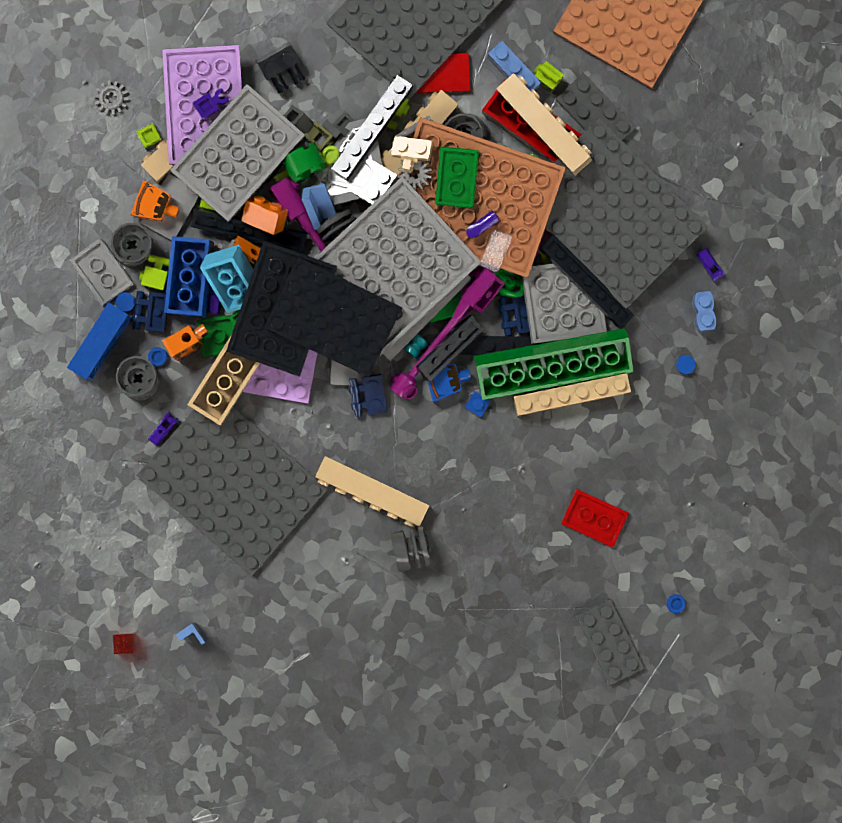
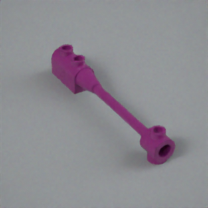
(287, 196)
(474, 296)

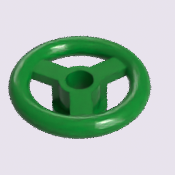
(509, 284)

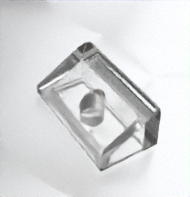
(495, 250)

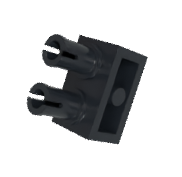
(277, 61)

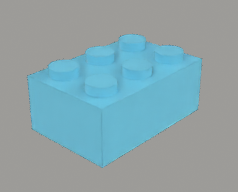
(228, 275)

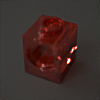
(124, 643)

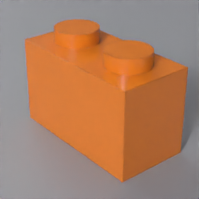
(264, 215)

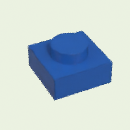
(477, 405)

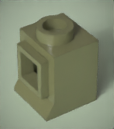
(314, 132)

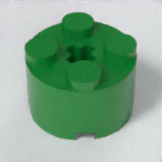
(304, 162)

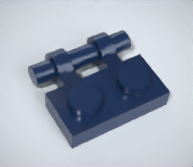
(155, 317)
(521, 317)
(374, 395)

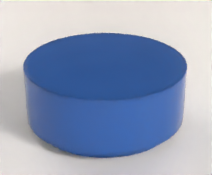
(125, 302)
(157, 356)
(685, 364)
(676, 603)

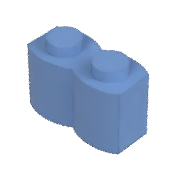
(705, 318)

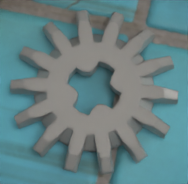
(106, 92)
(421, 176)

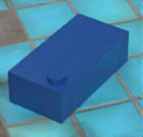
(186, 285)
(99, 342)

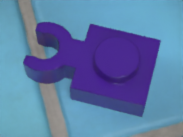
(208, 105)

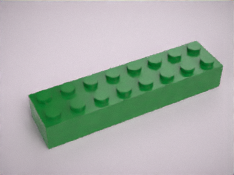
(553, 364)

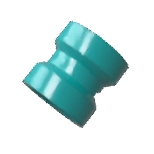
(415, 346)

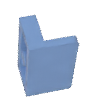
(318, 204)
(193, 628)

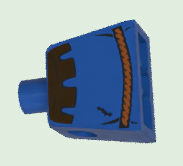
(447, 382)

